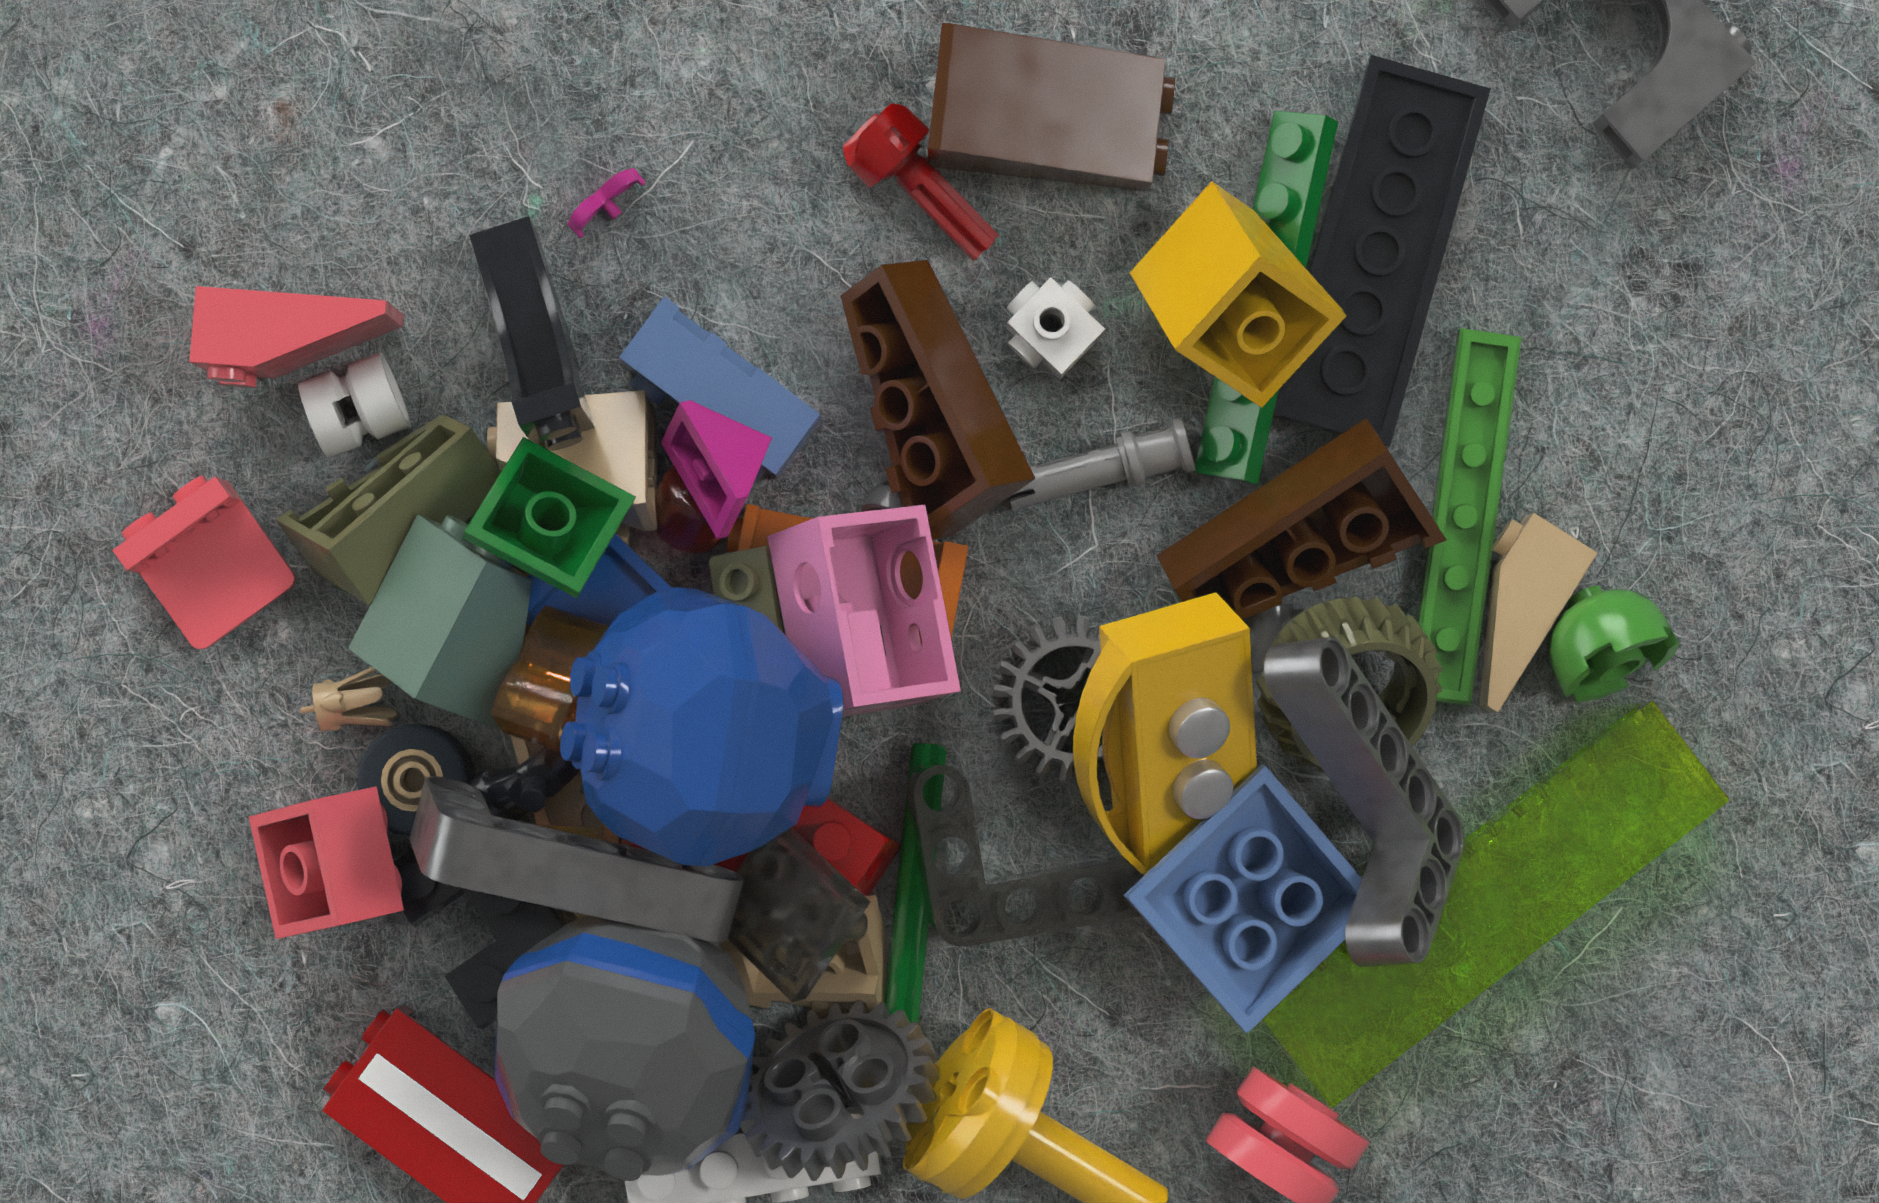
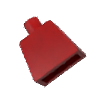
(848, 843)

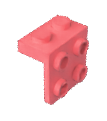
(206, 560)

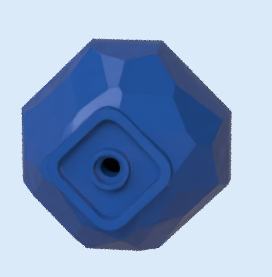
(701, 728)

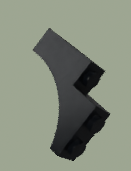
(532, 335)

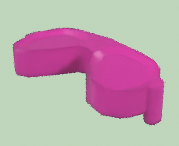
(603, 199)

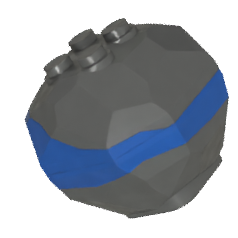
(624, 1047)

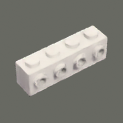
(736, 1173)

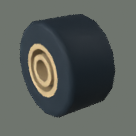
(422, 753)

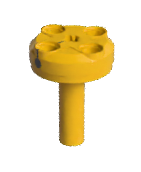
(992, 1114)

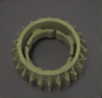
(1364, 627)

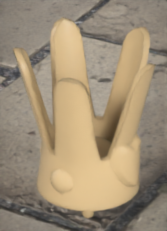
(341, 702)

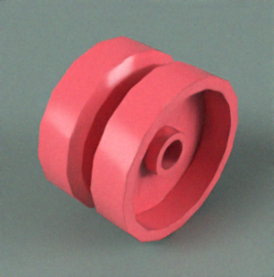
(1290, 1136)

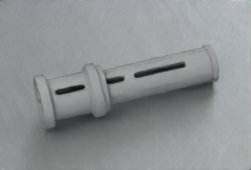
(1130, 460)

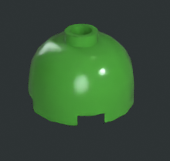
(1607, 639)

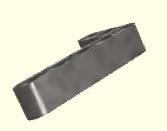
(1386, 789)
(473, 850)

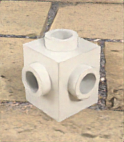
(1058, 349)

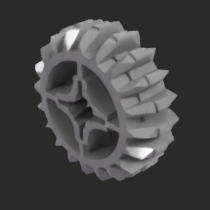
(1025, 677)

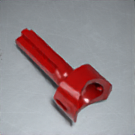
(889, 148)

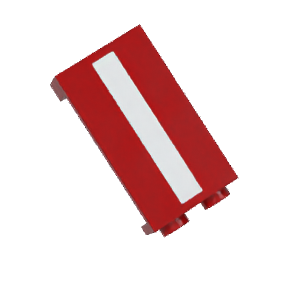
(436, 1116)

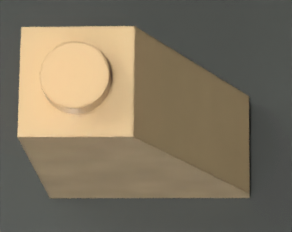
(617, 449)

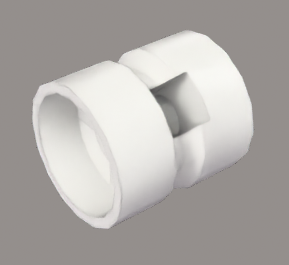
(375, 399)

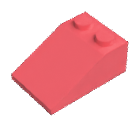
(275, 333)

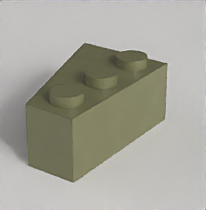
(363, 525)

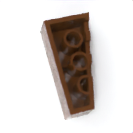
(931, 399)
(1304, 528)

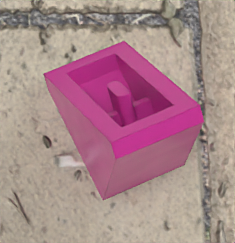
(715, 461)

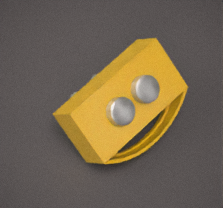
(1173, 724)

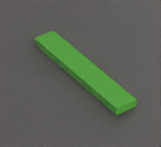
(1467, 504)

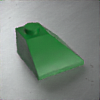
(549, 517)

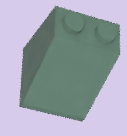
(446, 620)

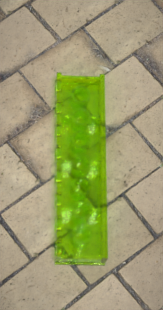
(1512, 892)

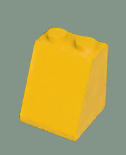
(1235, 296)

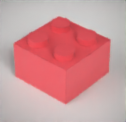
(326, 862)

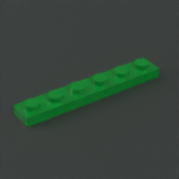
(1289, 204)

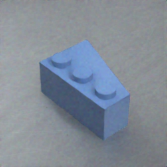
(687, 363)

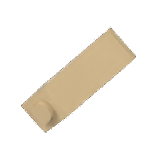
(1526, 595)

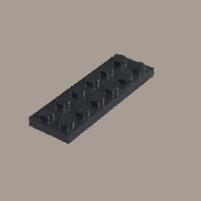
(1385, 243)

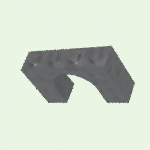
(1691, 69)

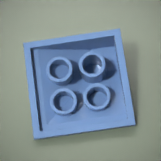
(1250, 899)

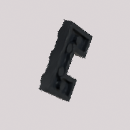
(512, 922)

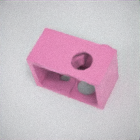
(851, 611)

